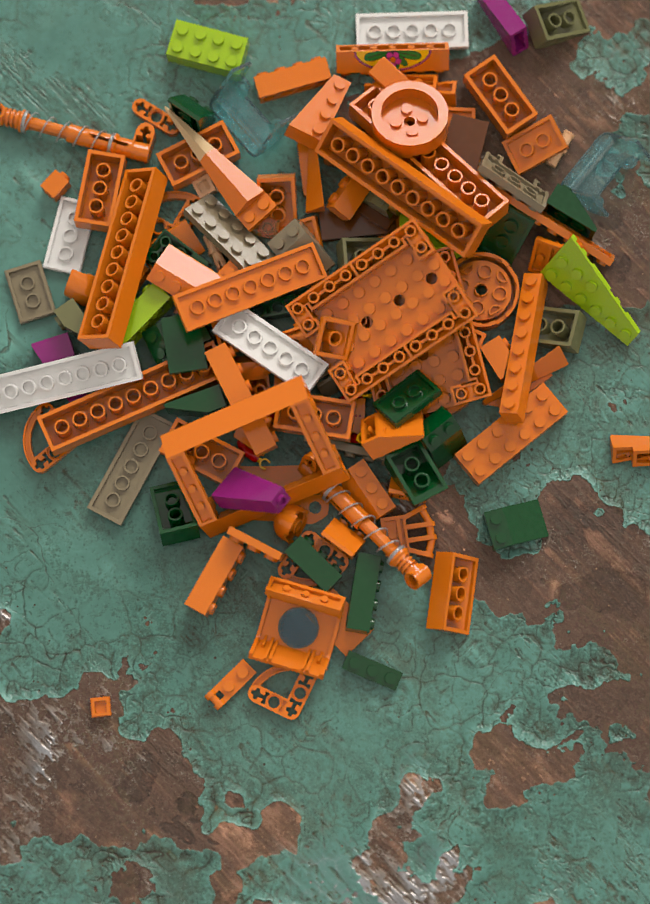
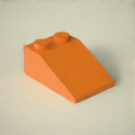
(283, 192)

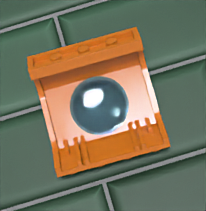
(298, 627)

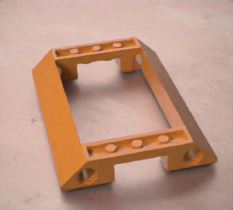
(289, 393)

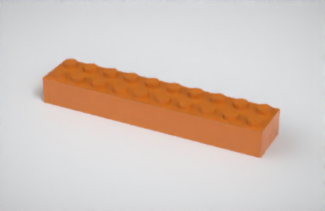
(441, 166)
(403, 187)
(122, 258)
(120, 405)

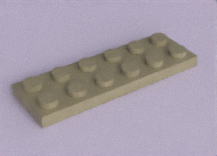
(226, 232)
(130, 469)

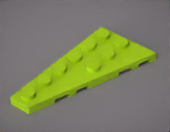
(585, 285)

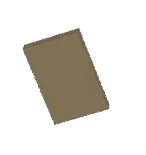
(30, 292)

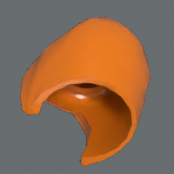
(79, 287)

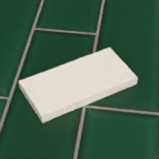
(67, 242)

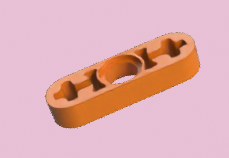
(142, 115)

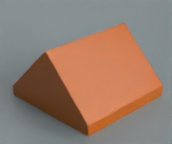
(334, 337)

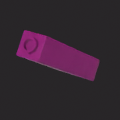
(507, 24)
(55, 349)
(250, 493)

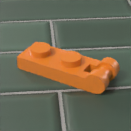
(231, 684)

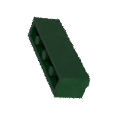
(363, 592)

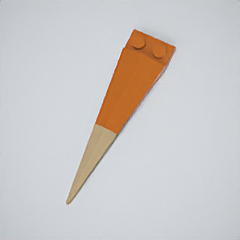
(242, 195)

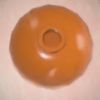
(290, 522)

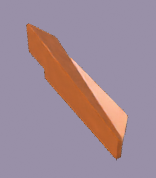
(446, 89)
(311, 179)
(541, 372)
(630, 448)

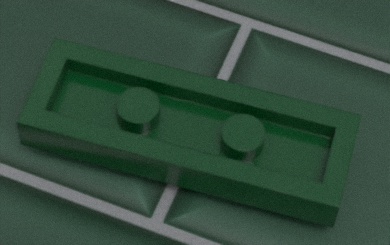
(372, 670)

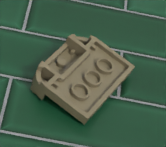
(506, 179)

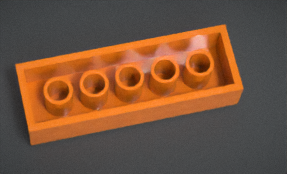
(507, 439)

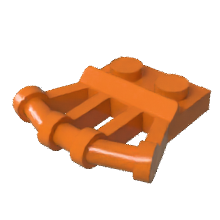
(543, 252)
(398, 531)

